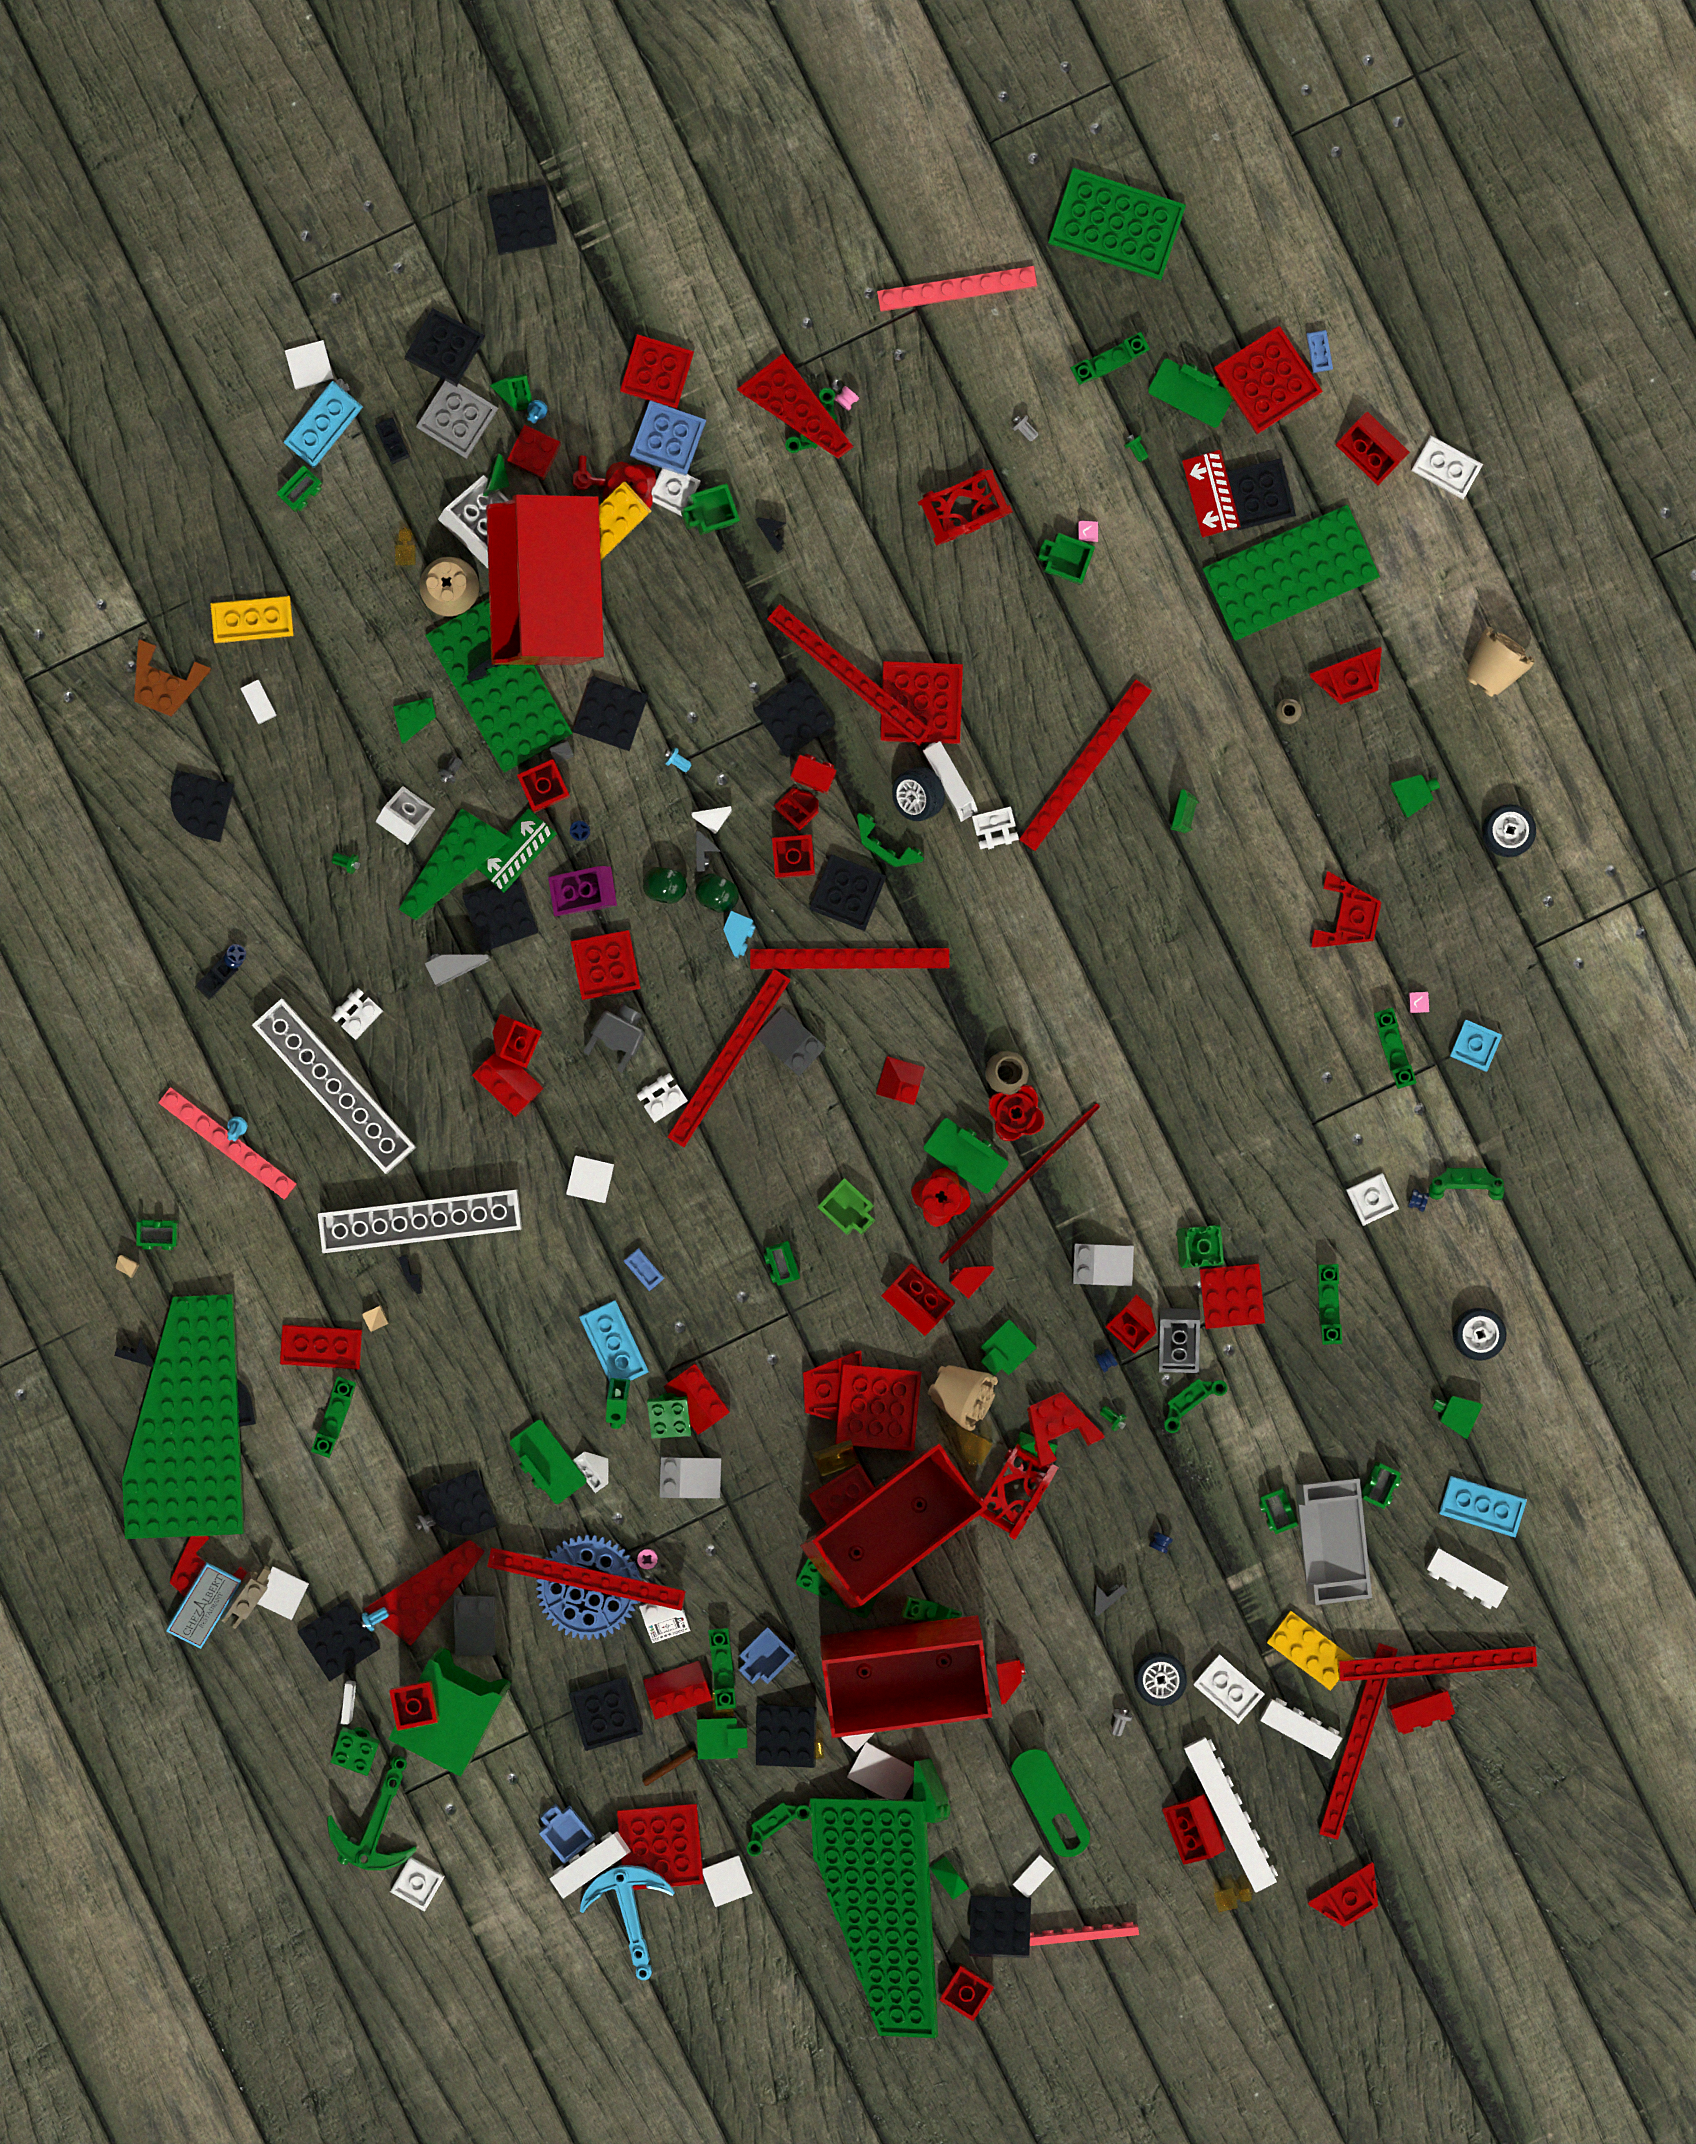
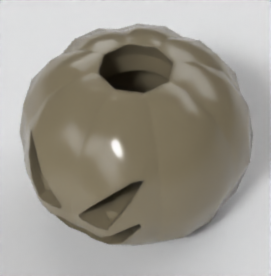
(1018, 1069)

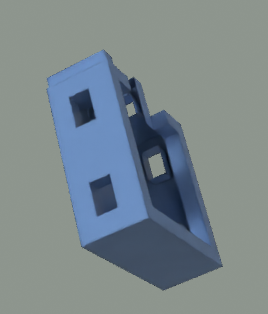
(764, 1657)
(565, 1832)

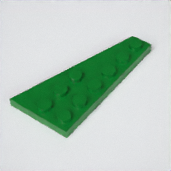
(458, 856)

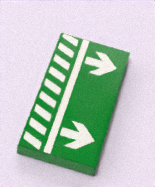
(528, 838)

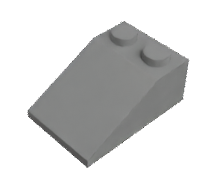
(449, 967)
(1102, 1264)
(690, 1477)

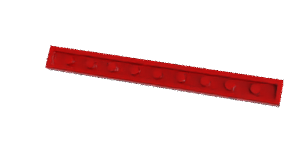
(849, 675)
(1085, 765)
(850, 958)
(729, 1058)
(586, 1578)
(1437, 1663)
(1355, 1750)

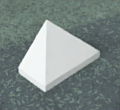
(713, 818)
(594, 1469)

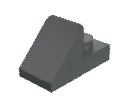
(703, 845)
(1102, 1601)

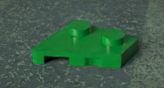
(413, 717)

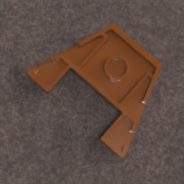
(162, 690)

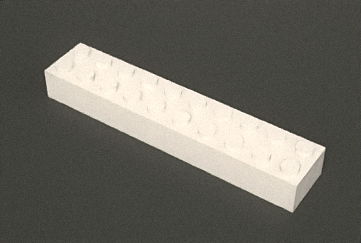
(334, 1086)
(420, 1221)

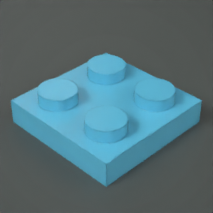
(1475, 1045)

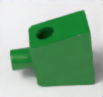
(1413, 793)
(617, 1408)
(1458, 1414)

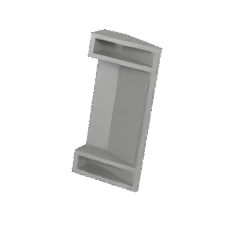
(1333, 1541)

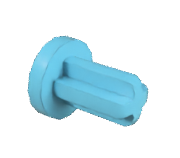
(677, 760)
(236, 1126)
(370, 1620)

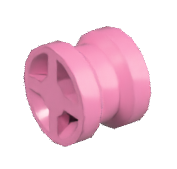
(846, 398)
(647, 1559)

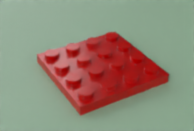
(1267, 380)
(930, 694)
(878, 1407)
(664, 1842)

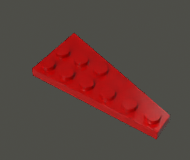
(790, 399)
(421, 1597)

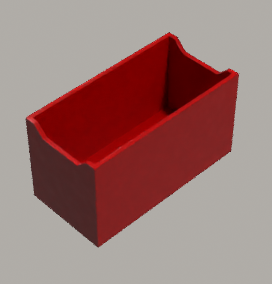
(545, 580)
(891, 1528)
(905, 1676)

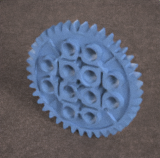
(604, 1617)

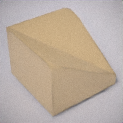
(127, 1265)
(375, 1318)

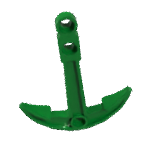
(373, 1829)

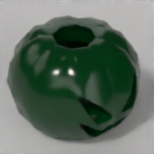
(664, 885)
(716, 893)

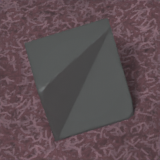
(561, 751)

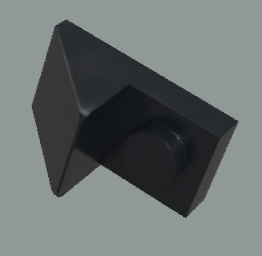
(768, 528)
(141, 1356)

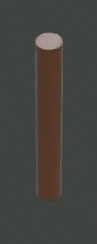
(669, 1766)

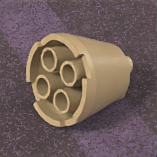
(452, 599)
(1497, 662)
(963, 1394)

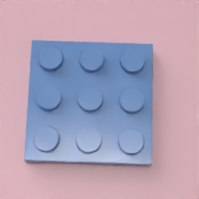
(668, 438)

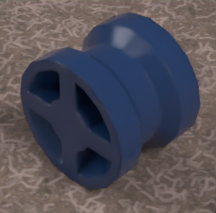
(577, 829)
(238, 953)
(1418, 1200)
(1106, 1360)
(1160, 1542)

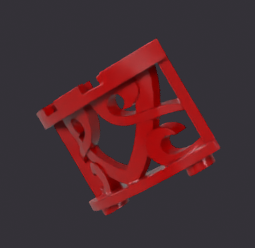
(991, 511)
(1042, 1482)

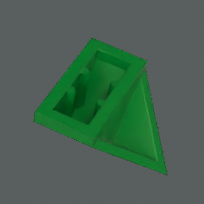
(514, 391)

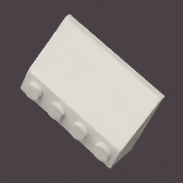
(468, 519)

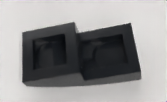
(392, 441)
(480, 671)
(215, 979)
(413, 1280)

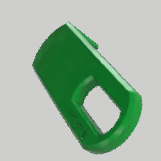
(1048, 1798)

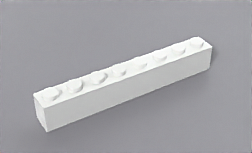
(1230, 1814)

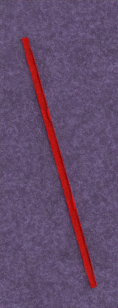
(1019, 1183)

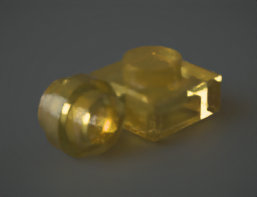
(405, 553)
(1227, 1899)

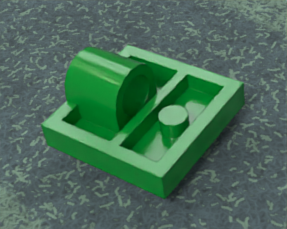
(669, 1416)
(355, 1750)

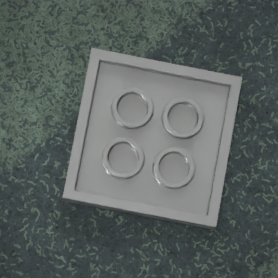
(457, 418)

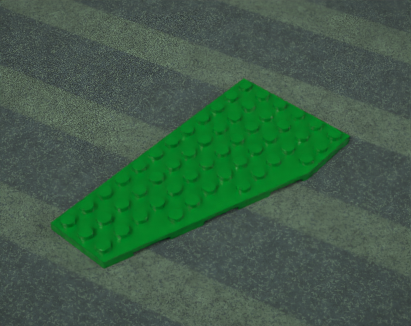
(186, 1445)
(881, 1894)

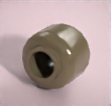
(1293, 706)

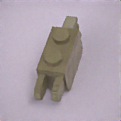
(247, 1595)

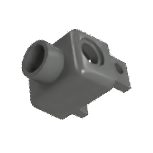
(618, 1033)

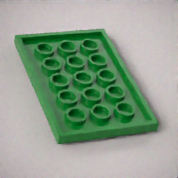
(1117, 224)

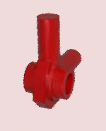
(583, 479)

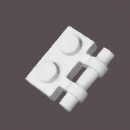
(995, 821)
(361, 1018)
(666, 1102)

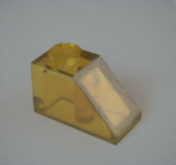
(973, 1446)

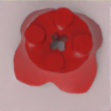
(640, 475)
(1030, 1121)
(934, 1211)

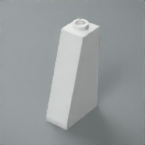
(953, 784)

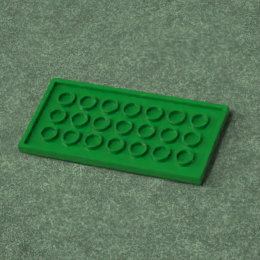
(1291, 573)
(508, 705)

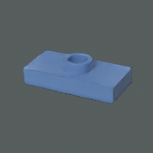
(1319, 351)
(643, 1269)

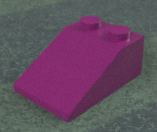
(582, 891)

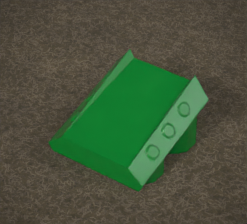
(1184, 812)
(1200, 1246)

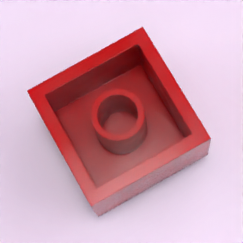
(534, 452)
(813, 773)
(543, 785)
(793, 856)
(414, 1705)
(966, 1992)

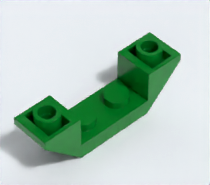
(1110, 360)
(910, 856)
(1393, 1048)
(1329, 1304)
(334, 1417)
(927, 1610)
(722, 1668)

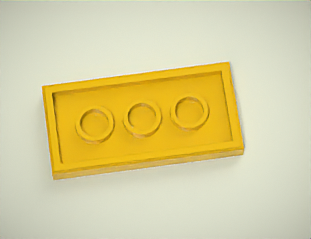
(252, 619)

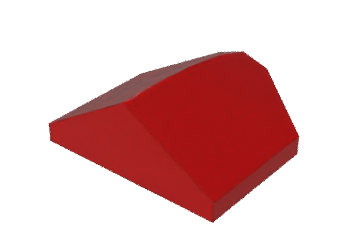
(798, 807)

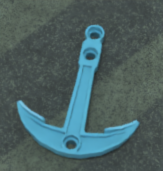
(624, 1889)

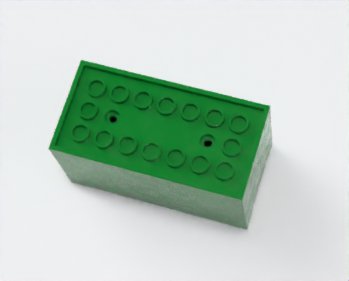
(465, 1713)

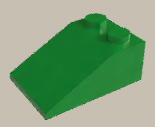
(929, 1788)

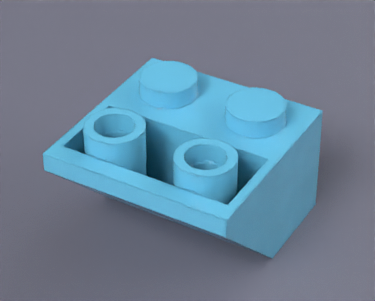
(737, 930)

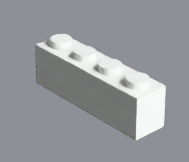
(1466, 1577)
(1301, 1728)
(590, 1864)

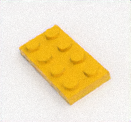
(619, 516)
(1308, 1649)

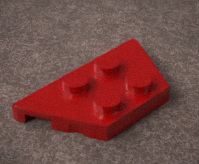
(1351, 677)
(1349, 1897)

